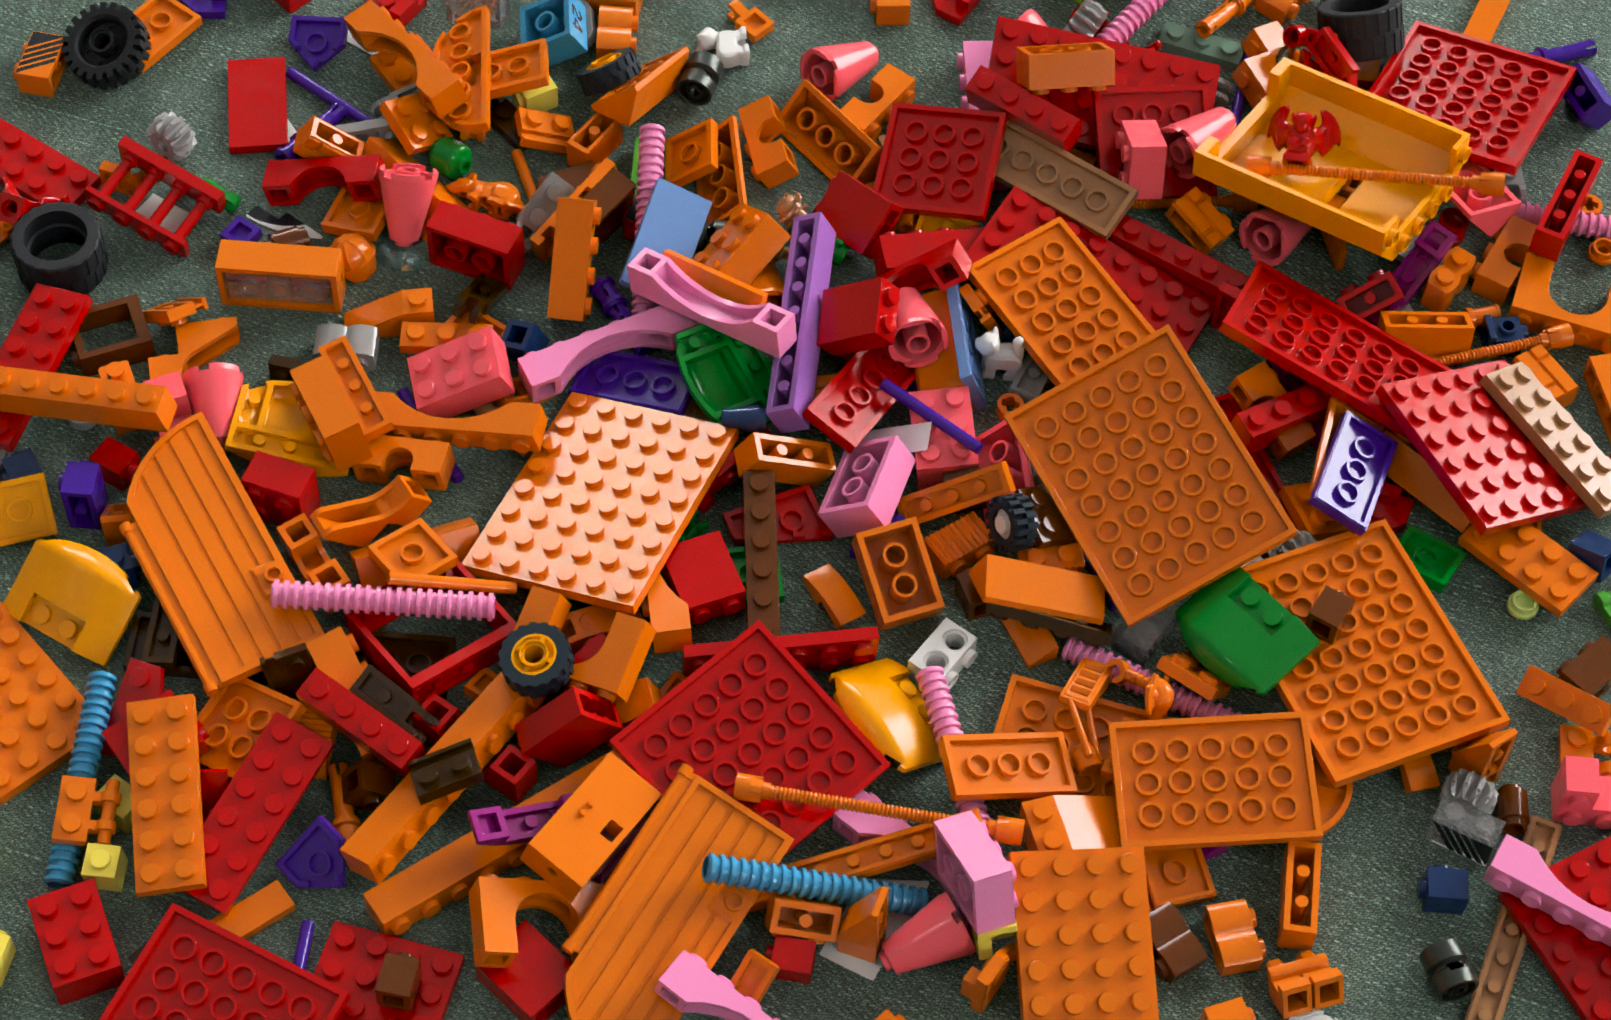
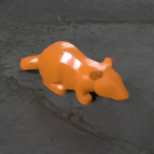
(498, 198)

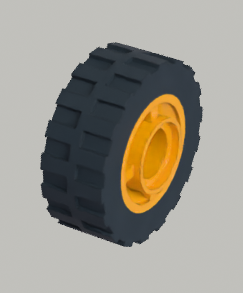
(608, 71)
(536, 678)

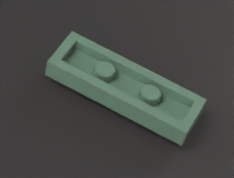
(1212, 49)

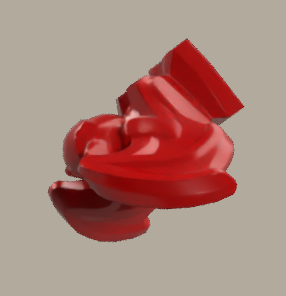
(1302, 138)
(14, 206)

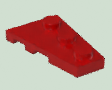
(795, 518)
(139, 683)

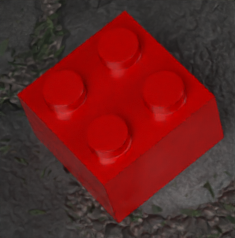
(280, 488)

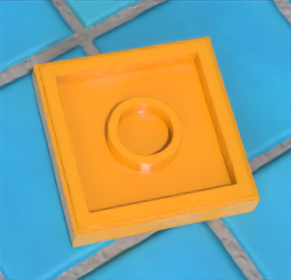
(25, 510)

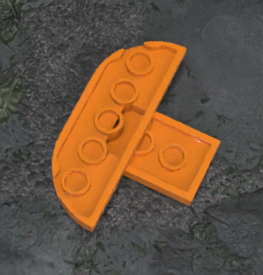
(485, 71)

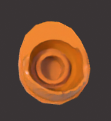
(357, 255)

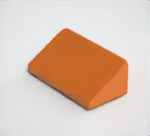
(1033, 645)

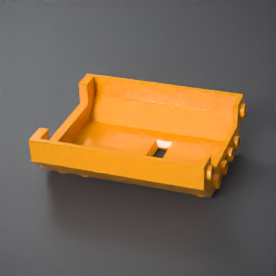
(1373, 136)

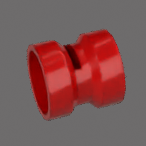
(1455, 222)

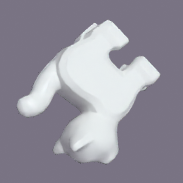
(729, 45)
(1000, 355)

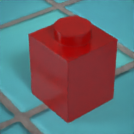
(116, 462)
(794, 957)

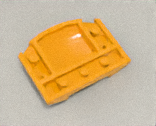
(272, 423)
(74, 597)
(888, 711)

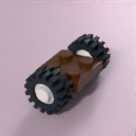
(1026, 520)

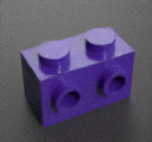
(1588, 98)
(83, 494)

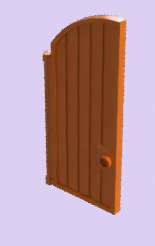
(210, 557)
(661, 905)

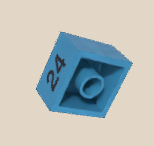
(560, 24)

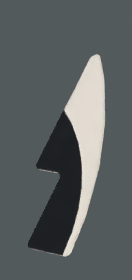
(286, 221)

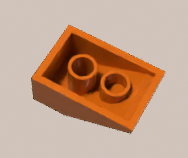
(1070, 822)

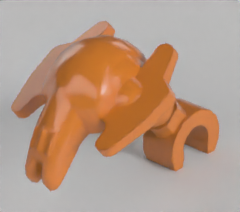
(1158, 691)

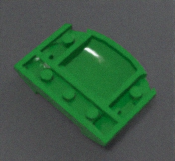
(722, 371)
(1243, 633)

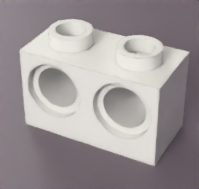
(936, 652)

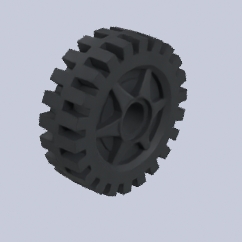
(90, 35)

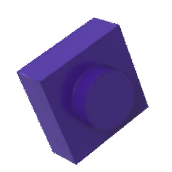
(241, 230)

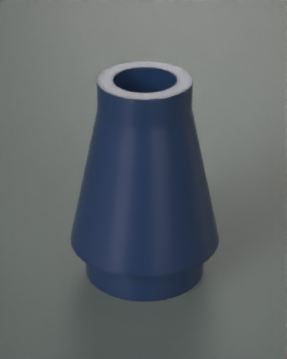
(745, 418)

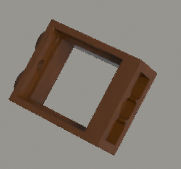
(614, 196)
(108, 313)

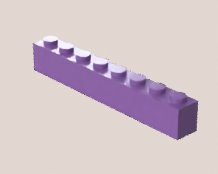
(805, 279)

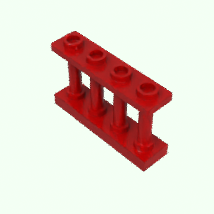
(157, 170)

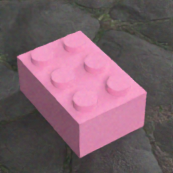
(867, 486)
(975, 872)

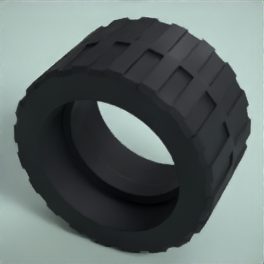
(1365, 26)
(54, 225)

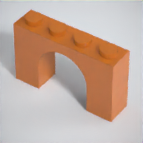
(1539, 311)
(617, 663)
(495, 906)

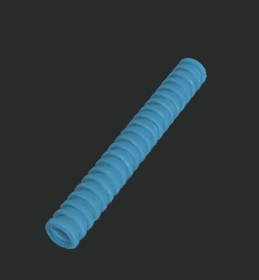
(83, 764)
(808, 884)

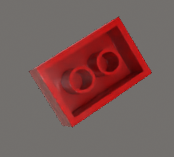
(475, 243)
(76, 941)

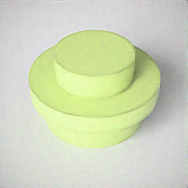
(1522, 606)

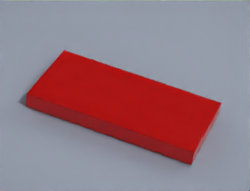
(257, 105)

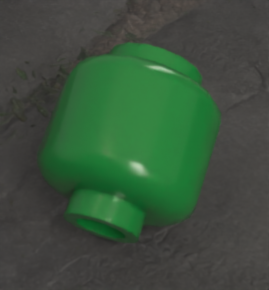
(450, 157)

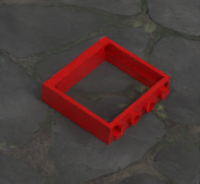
(447, 671)

